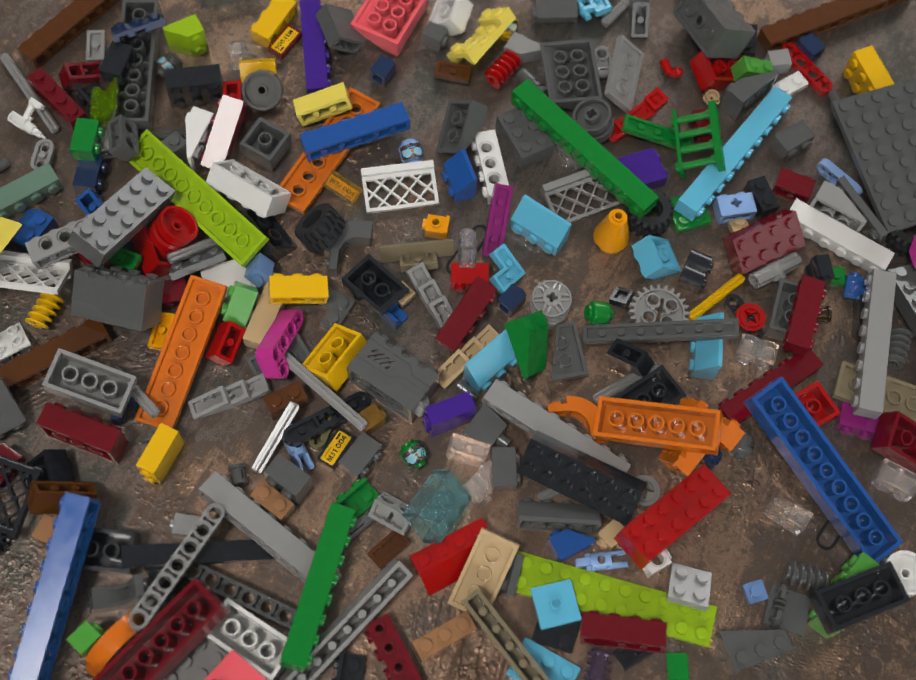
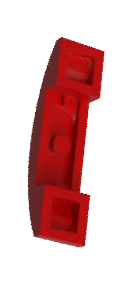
(645, 110)

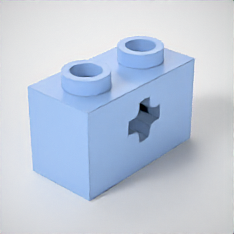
(734, 207)

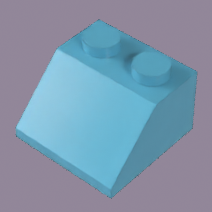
(655, 257)

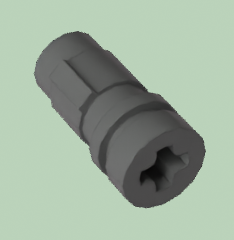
(524, 73)

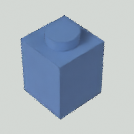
(259, 270)

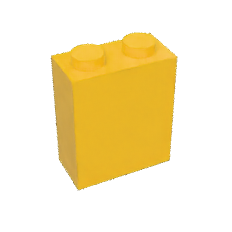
(160, 454)

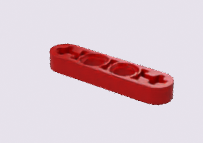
(809, 67)

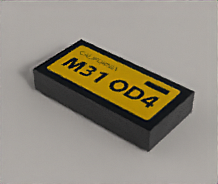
(335, 448)

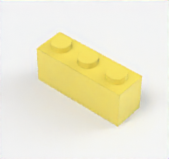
(322, 104)

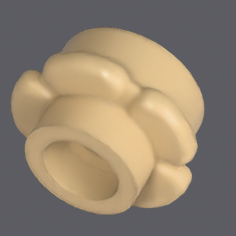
(711, 94)

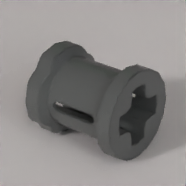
(238, 475)

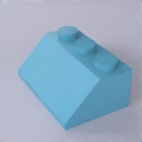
(540, 225)
(706, 354)
(490, 363)

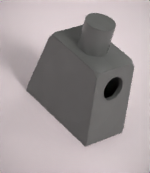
(487, 428)

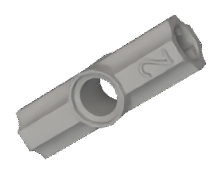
(775, 270)

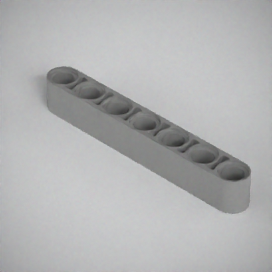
(171, 575)

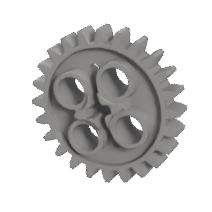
(642, 308)

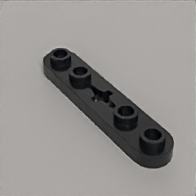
(311, 427)

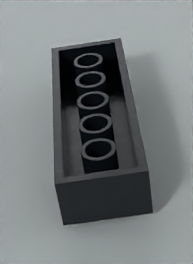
(581, 477)

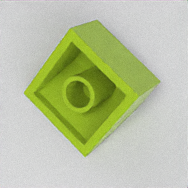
(186, 37)

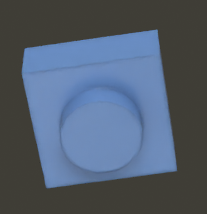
(754, 592)

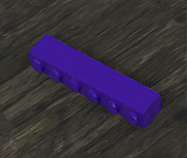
(314, 47)

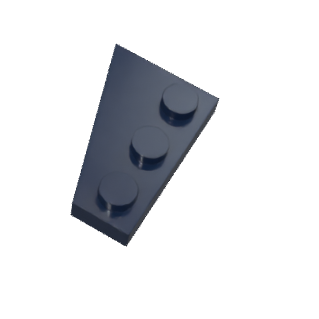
(136, 24)

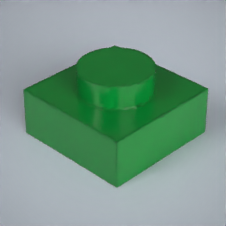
(839, 279)

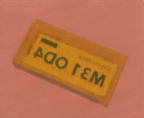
(342, 187)

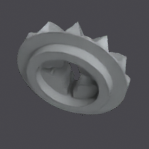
(654, 489)

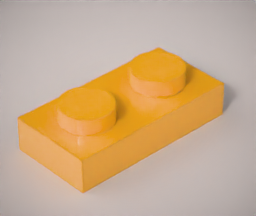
(160, 332)

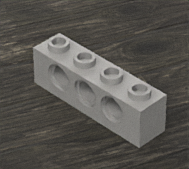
(59, 250)

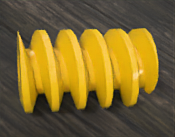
(43, 310)

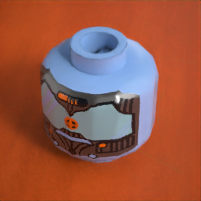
(411, 151)

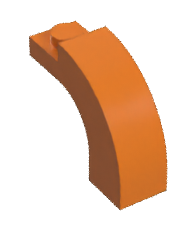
(577, 408)
(111, 643)

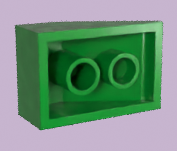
(529, 342)

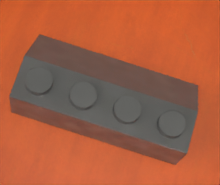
(555, 516)

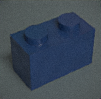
(90, 175)

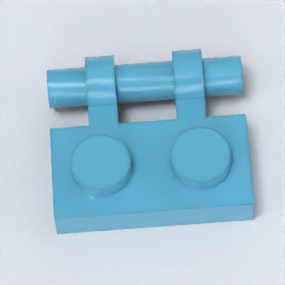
(597, 7)

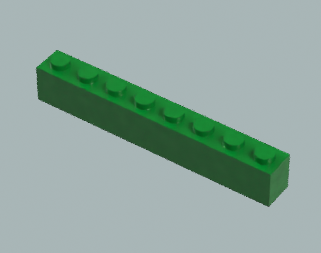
(316, 589)

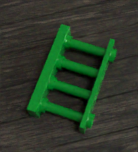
(713, 144)

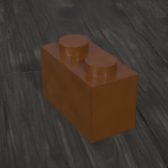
(279, 400)

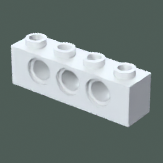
(488, 141)

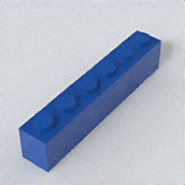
(354, 131)

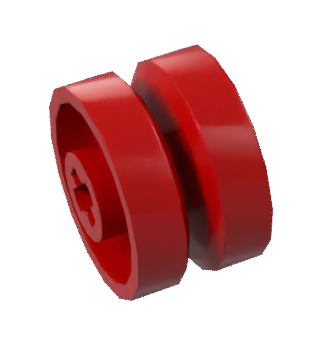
(172, 229)

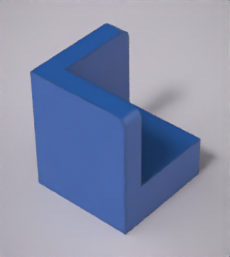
(395, 316)

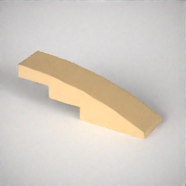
(454, 366)

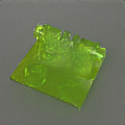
(103, 102)

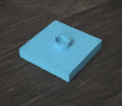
(555, 604)

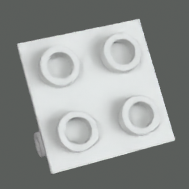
(12, 341)

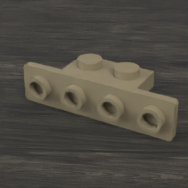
(413, 253)

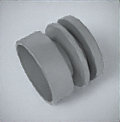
(555, 311)

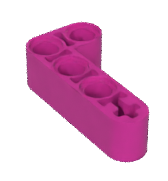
(276, 342)

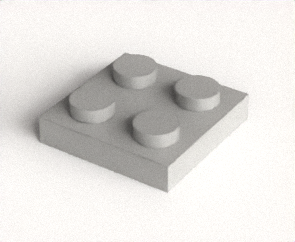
(689, 587)

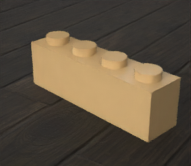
(261, 319)

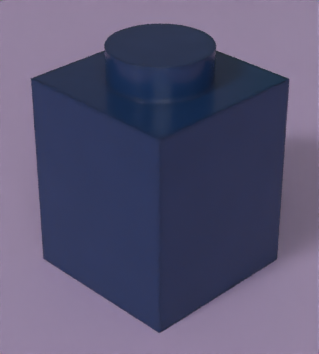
(811, 46)
(383, 70)
(511, 300)

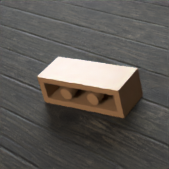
(444, 637)

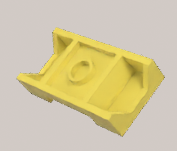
(493, 24)

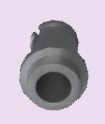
(463, 387)

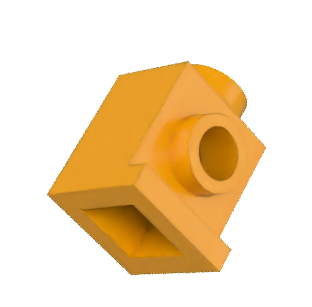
(436, 226)

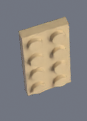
(484, 567)

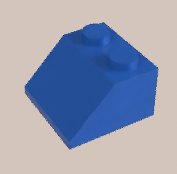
(459, 177)
(34, 224)

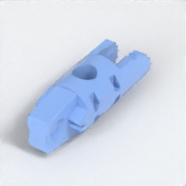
(297, 453)
(591, 562)

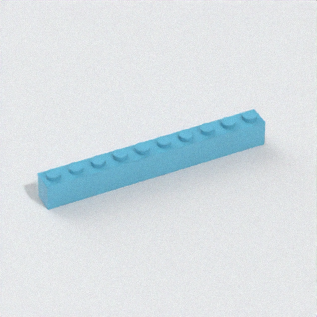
(735, 150)

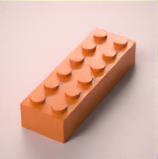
(658, 425)

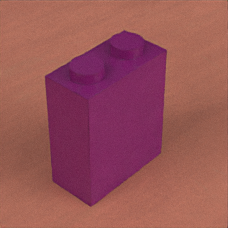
(853, 424)

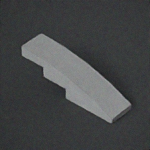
(430, 293)
(229, 397)

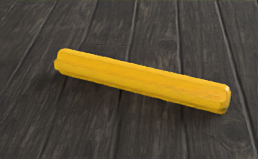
(716, 297)

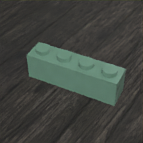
(28, 190)

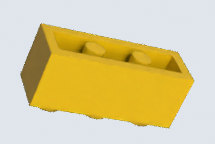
(273, 21)
(298, 289)

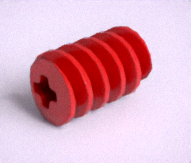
(502, 69)

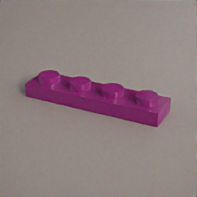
(497, 218)

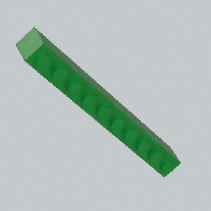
(584, 149)

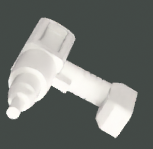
(24, 122)

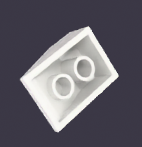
(197, 128)

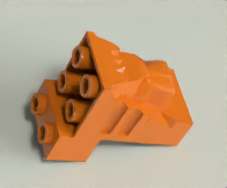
(684, 462)

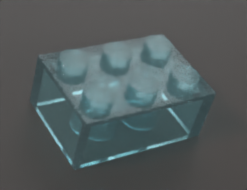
(436, 506)

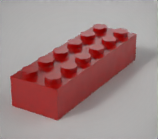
(672, 516)

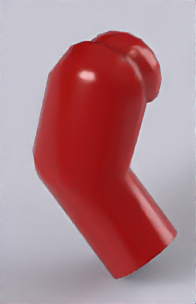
(670, 71)

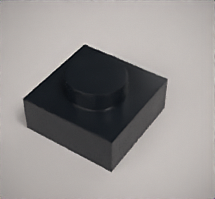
(621, 297)

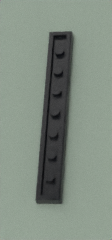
(212, 553)

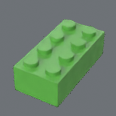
(849, 568)

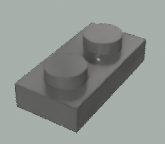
(510, 582)

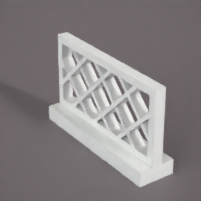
(399, 171)
(21, 265)

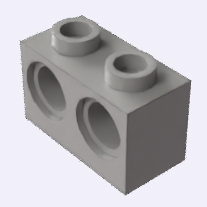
(389, 512)

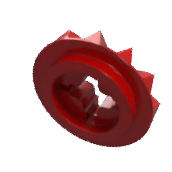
(751, 309)

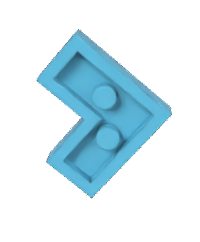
(509, 271)

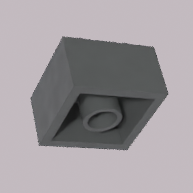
(266, 144)
(288, 479)

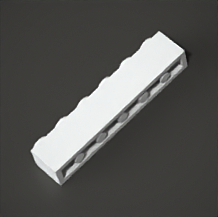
(841, 239)

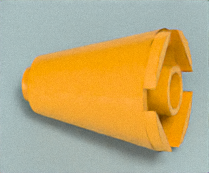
(612, 232)

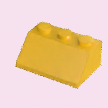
(334, 354)

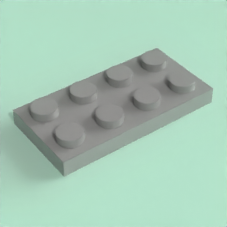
(624, 74)

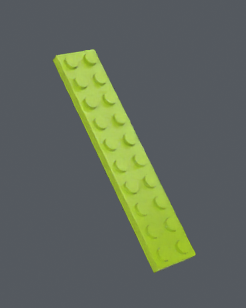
(207, 206)
(617, 596)

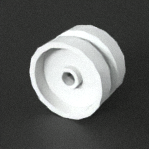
(905, 566)

